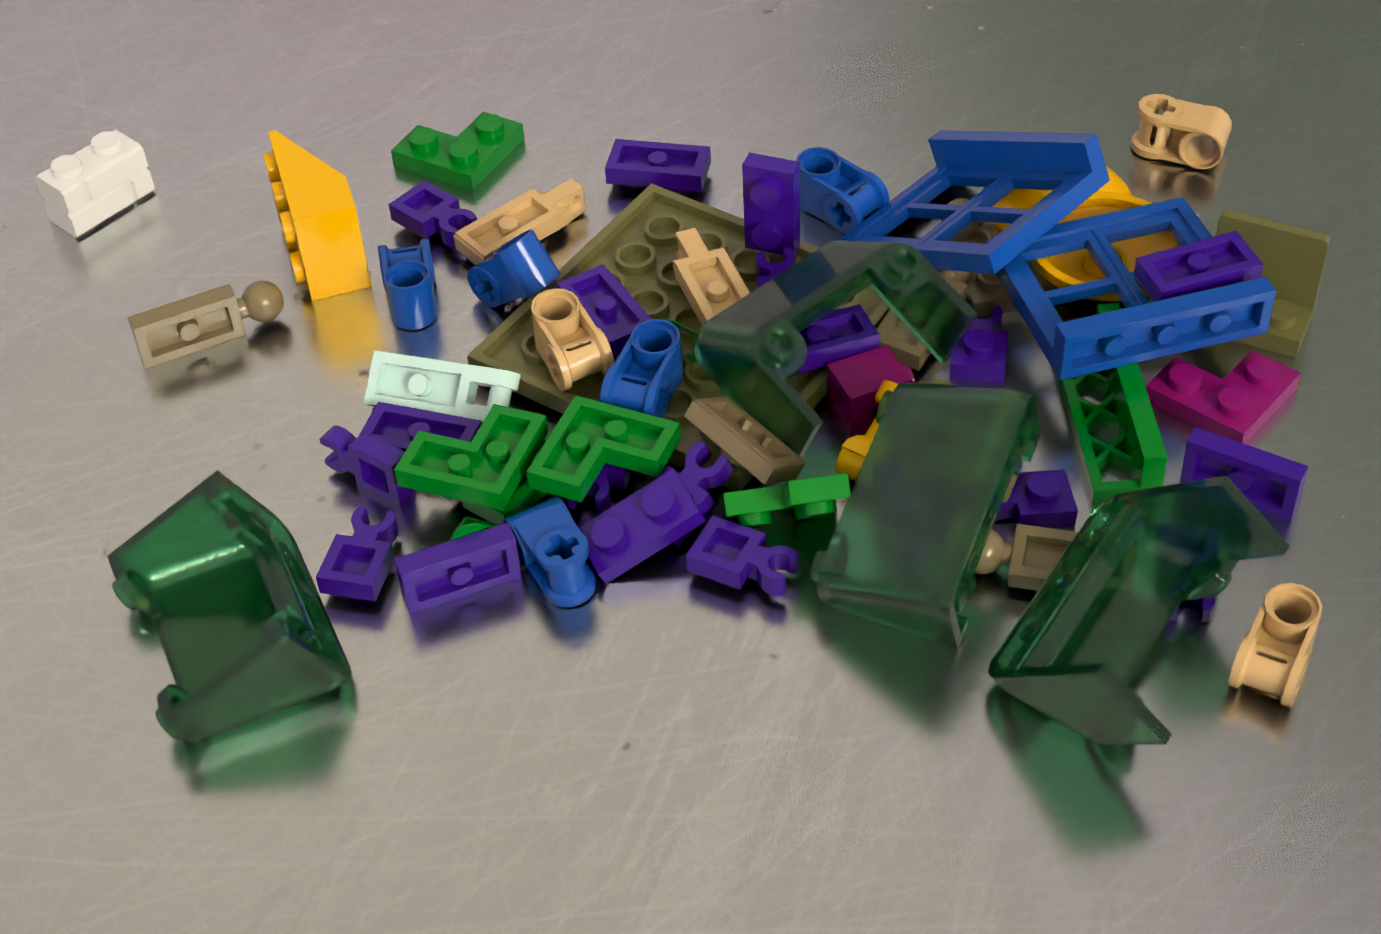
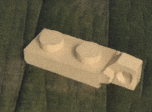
(532, 210)
(706, 276)

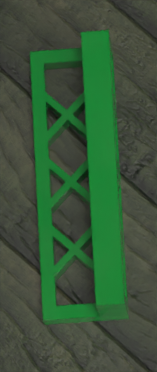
(1130, 418)

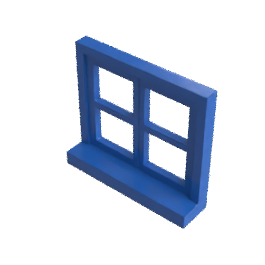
(1000, 162)
(1143, 327)

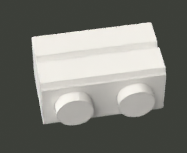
(94, 182)

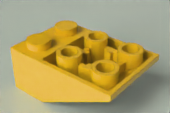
(316, 220)

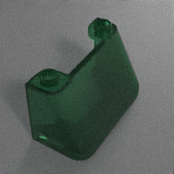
(926, 505)
(229, 611)

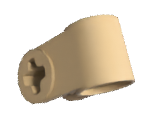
(1180, 131)
(568, 338)
(1279, 643)

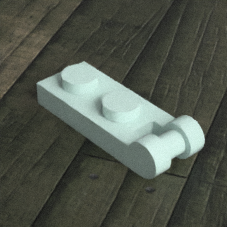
(437, 385)

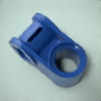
(833, 189)
(514, 272)
(409, 284)
(646, 369)
(554, 552)

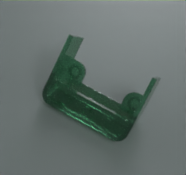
(758, 342)
(1116, 596)

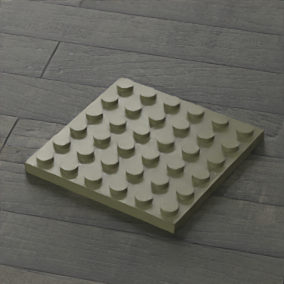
(640, 255)

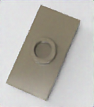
(744, 440)

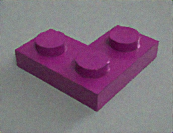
(1226, 406)

